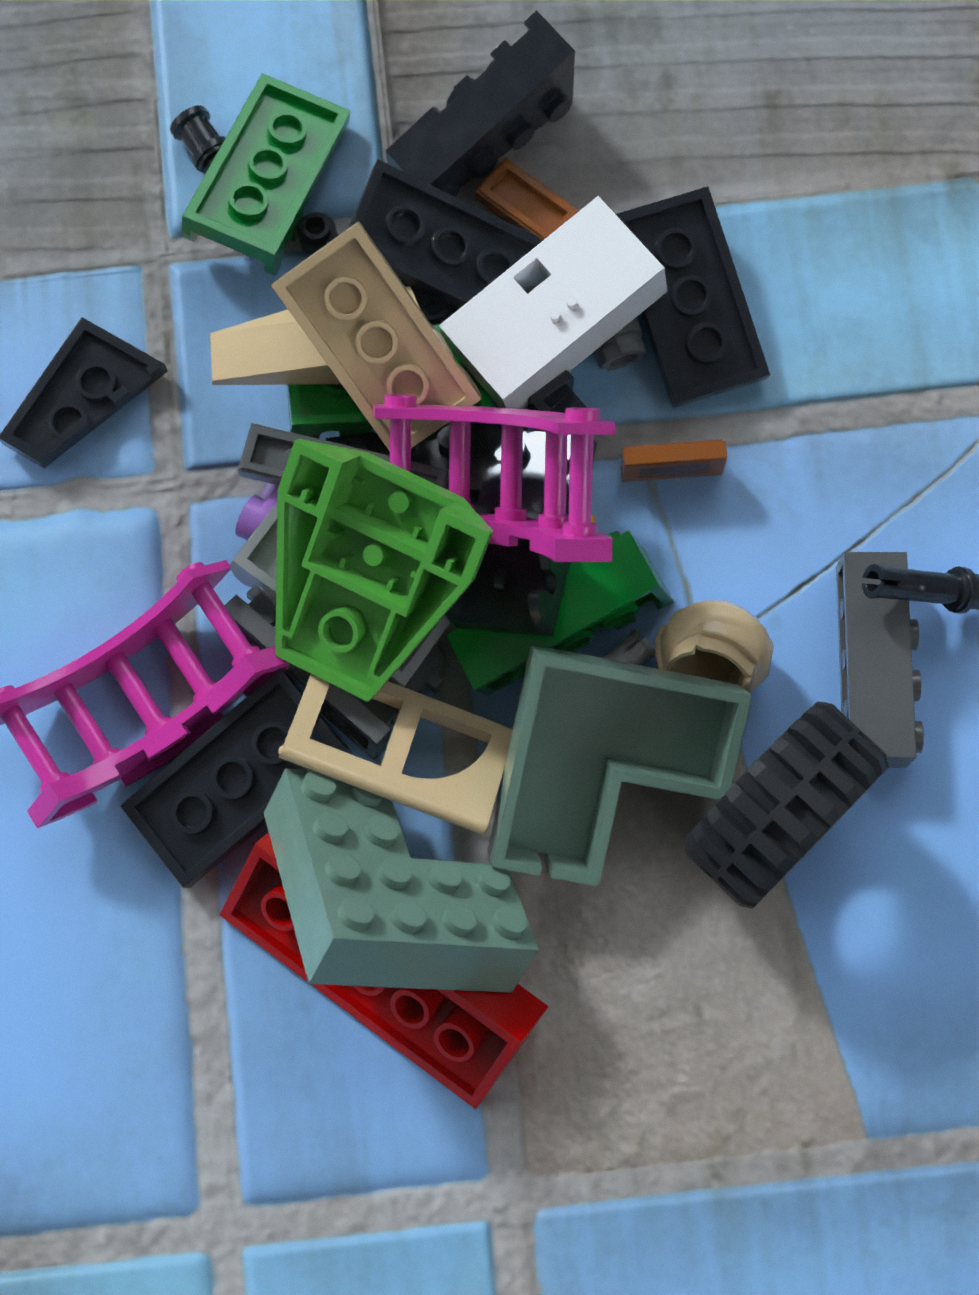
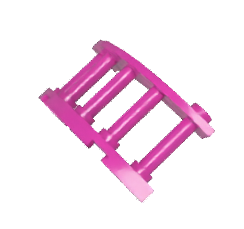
(554, 533)
(164, 736)

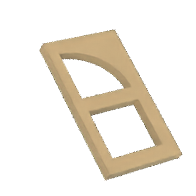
(458, 799)

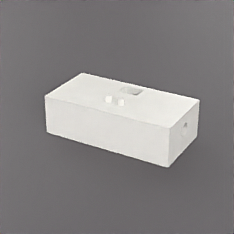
(555, 305)

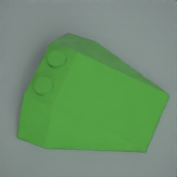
(365, 563)

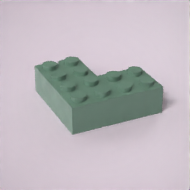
(588, 729)
(378, 914)

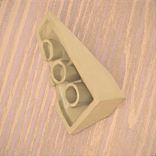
(268, 353)

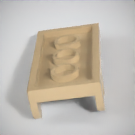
(373, 331)

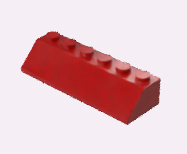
(450, 1034)

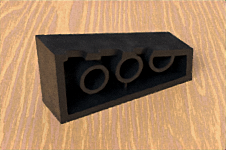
(491, 113)

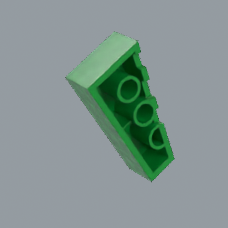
(593, 598)

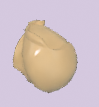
(715, 643)

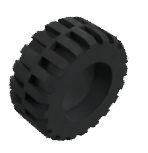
(785, 803)

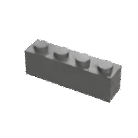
(877, 659)

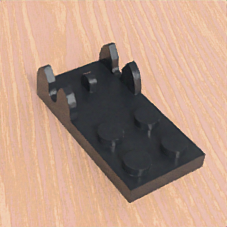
(436, 237)
(703, 320)
(514, 585)
(222, 782)

